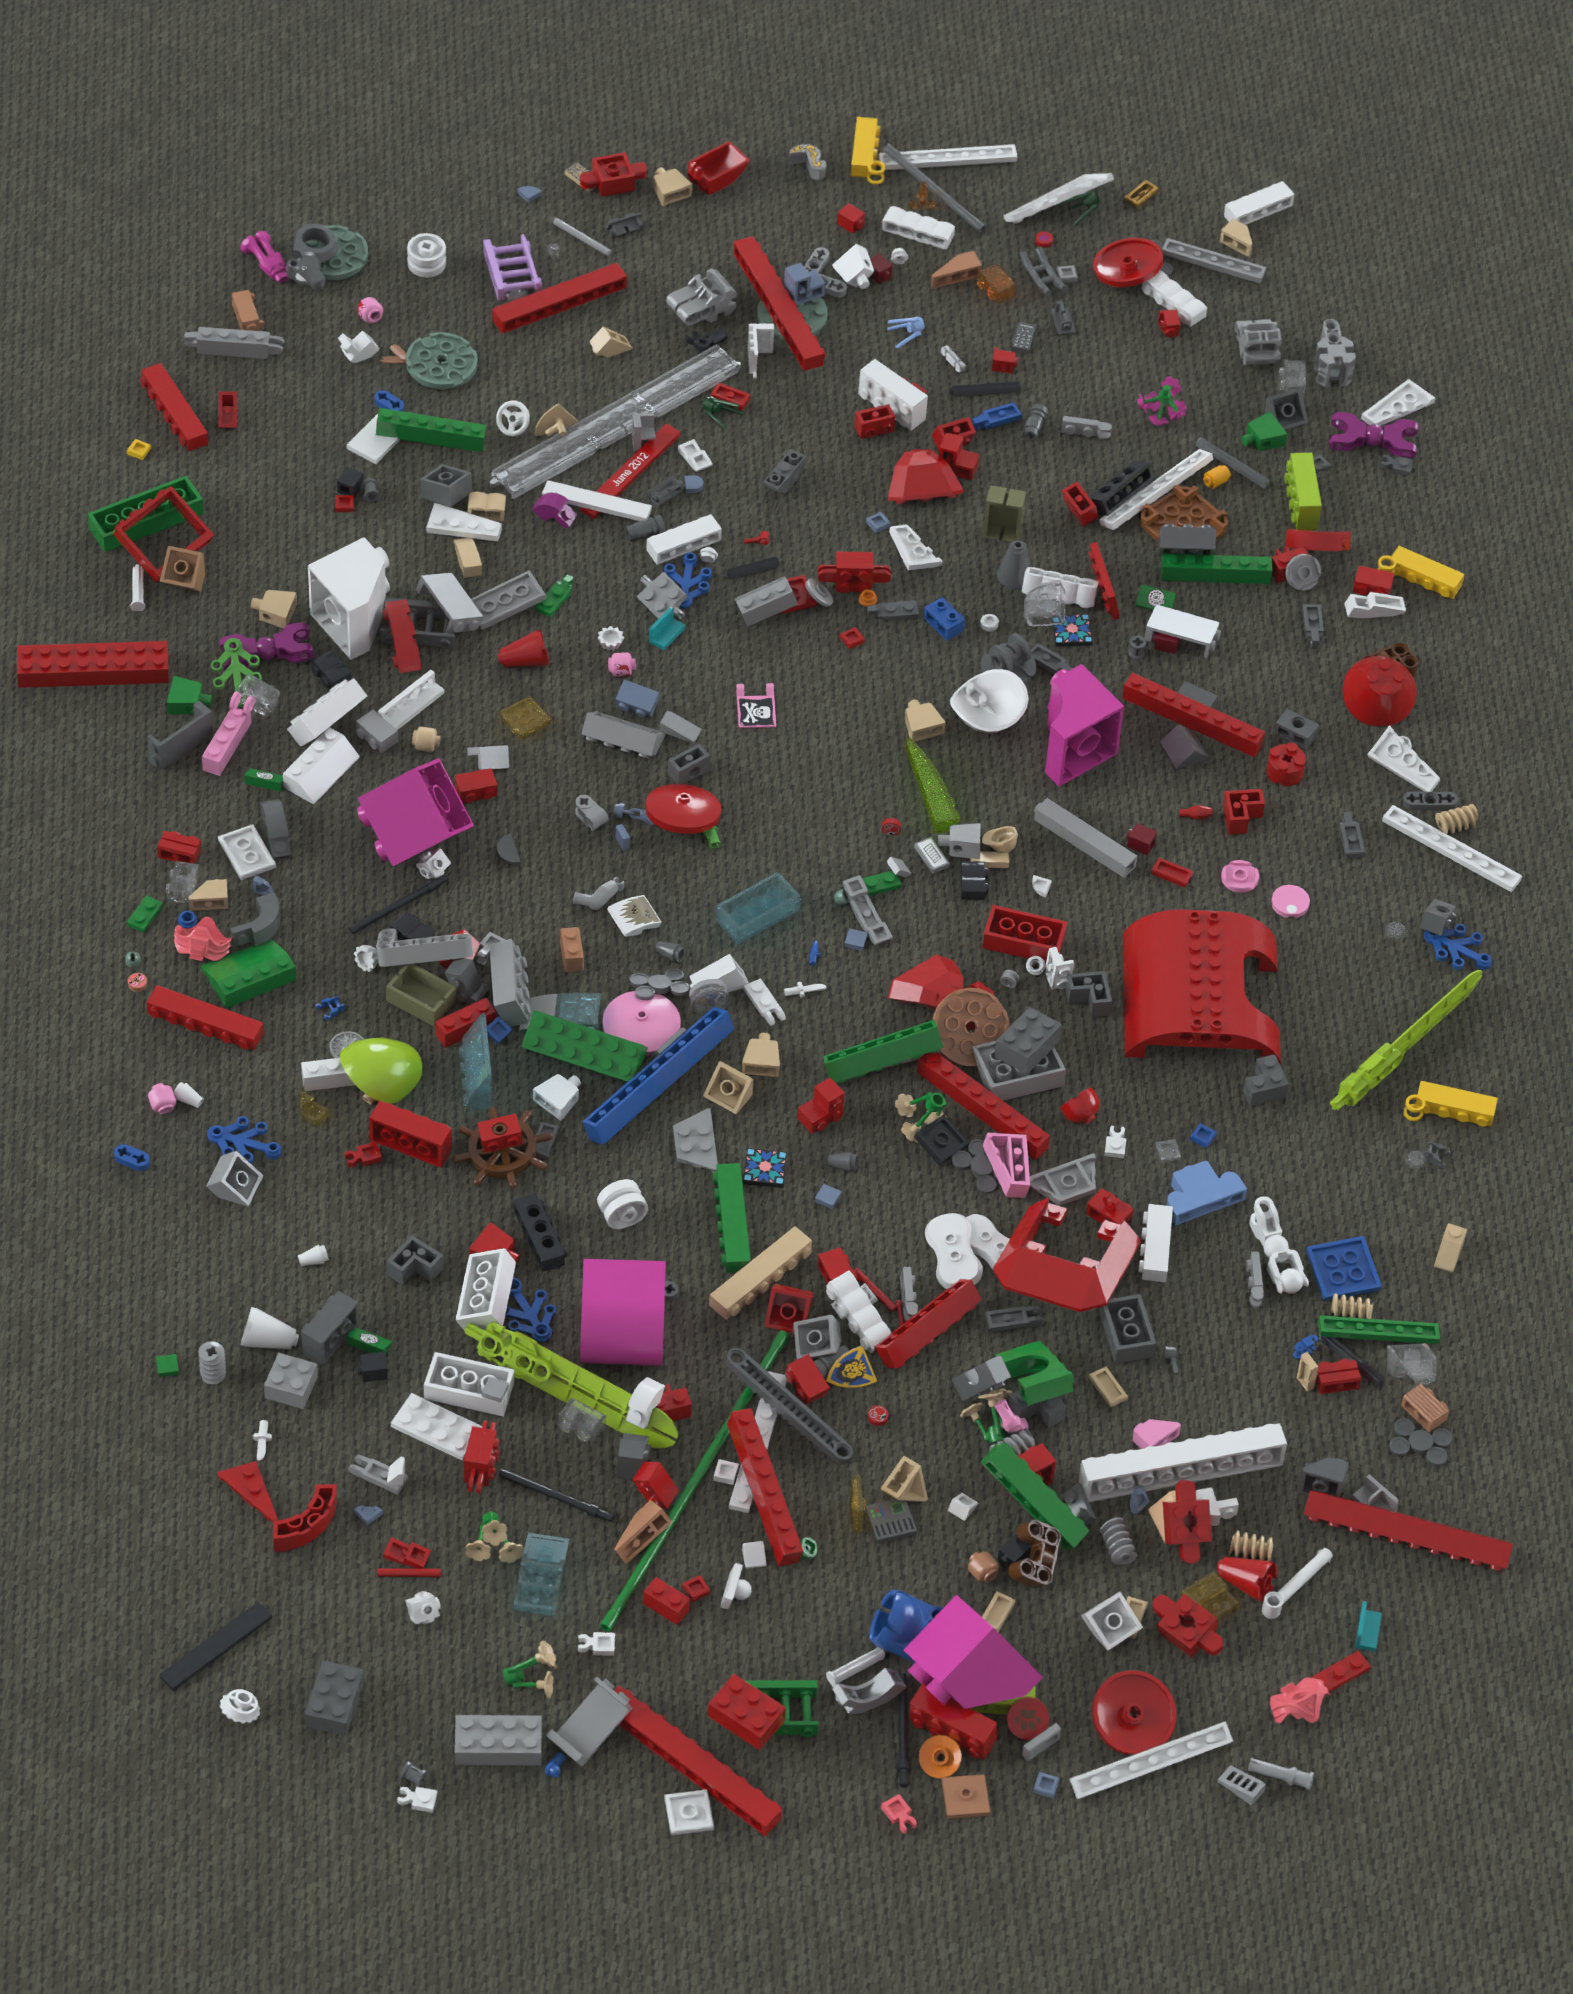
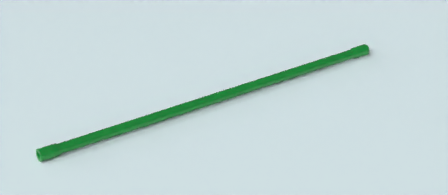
(614, 1613)

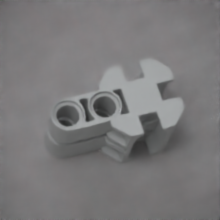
(696, 300)
(1258, 341)
(1334, 356)

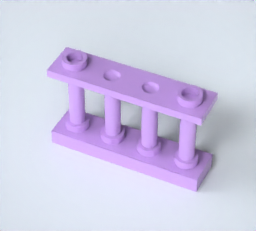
(498, 275)

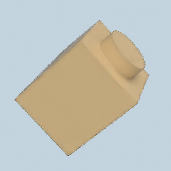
(1237, 237)
(609, 343)
(210, 896)
(1450, 1247)

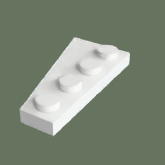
(1398, 403)
(1399, 758)

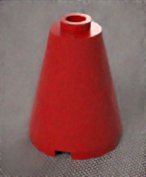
(525, 652)
(1249, 1575)

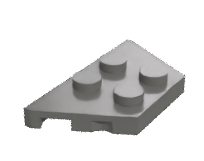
(696, 1141)
(1067, 1181)

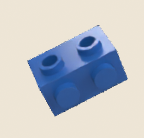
(944, 618)

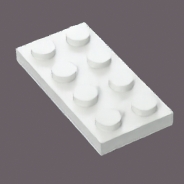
(434, 1426)

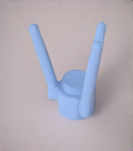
(913, 325)

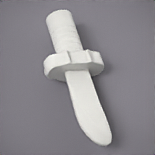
(801, 990)
(262, 1437)

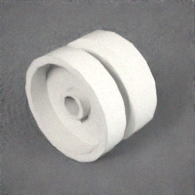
(426, 255)
(622, 1204)

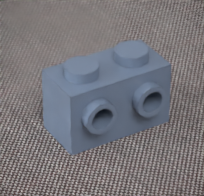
(637, 699)

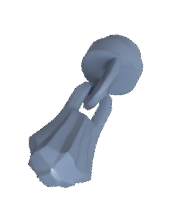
(619, 811)

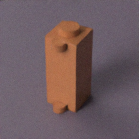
(246, 311)

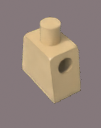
(671, 186)
(276, 607)
(923, 721)
(761, 1057)

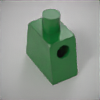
(1265, 433)
(185, 694)

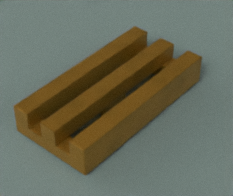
(1147, 193)

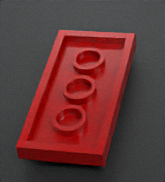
(1103, 581)

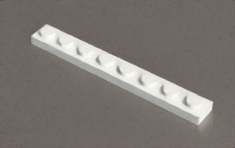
(954, 157)
(1157, 489)
(1452, 848)
(765, 1418)
(1151, 1760)

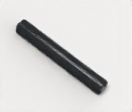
(988, 388)
(1345, 1353)

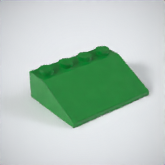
(250, 972)

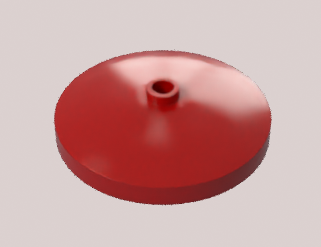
(1128, 262)
(683, 808)
(1144, 1698)

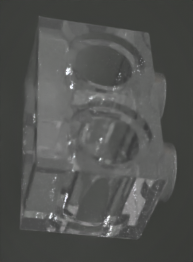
(264, 694)
(183, 882)

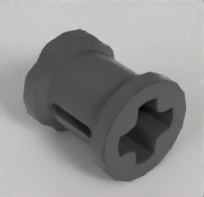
(370, 492)
(1141, 644)
(414, 1774)

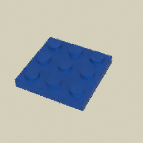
(1343, 1268)

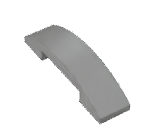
(865, 911)

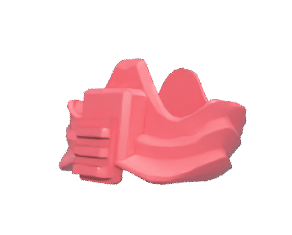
(202, 941)
(1299, 1700)

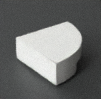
(1041, 885)

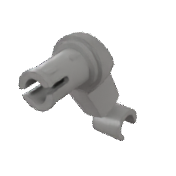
(600, 896)

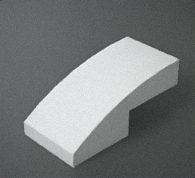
(694, 456)

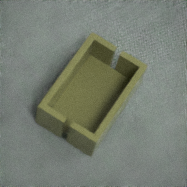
(1004, 509)
(421, 993)

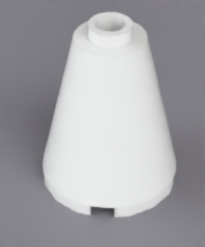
(267, 1332)

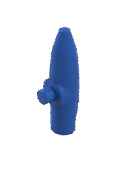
(814, 953)

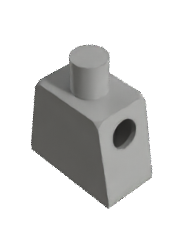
(963, 841)

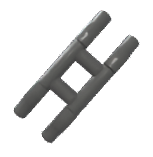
(1045, 266)

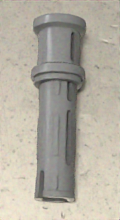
(1290, 1775)

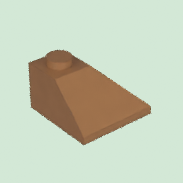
(183, 569)

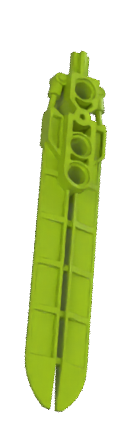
(1390, 1055)
(522, 1346)

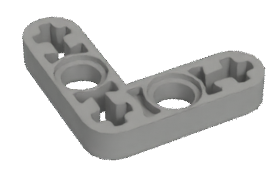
(813, 260)

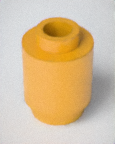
(1216, 476)

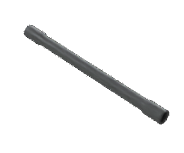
(896, 156)

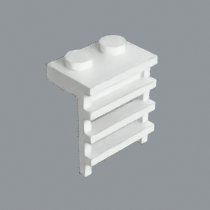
(759, 341)

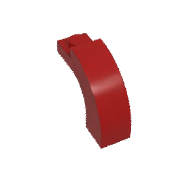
(1318, 540)

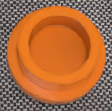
(868, 598)

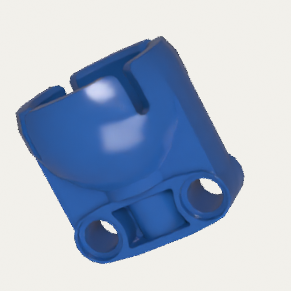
(901, 1626)

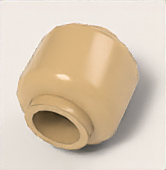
(425, 739)

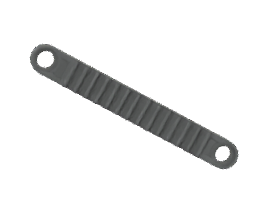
(788, 1406)

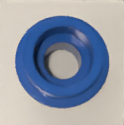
(187, 915)

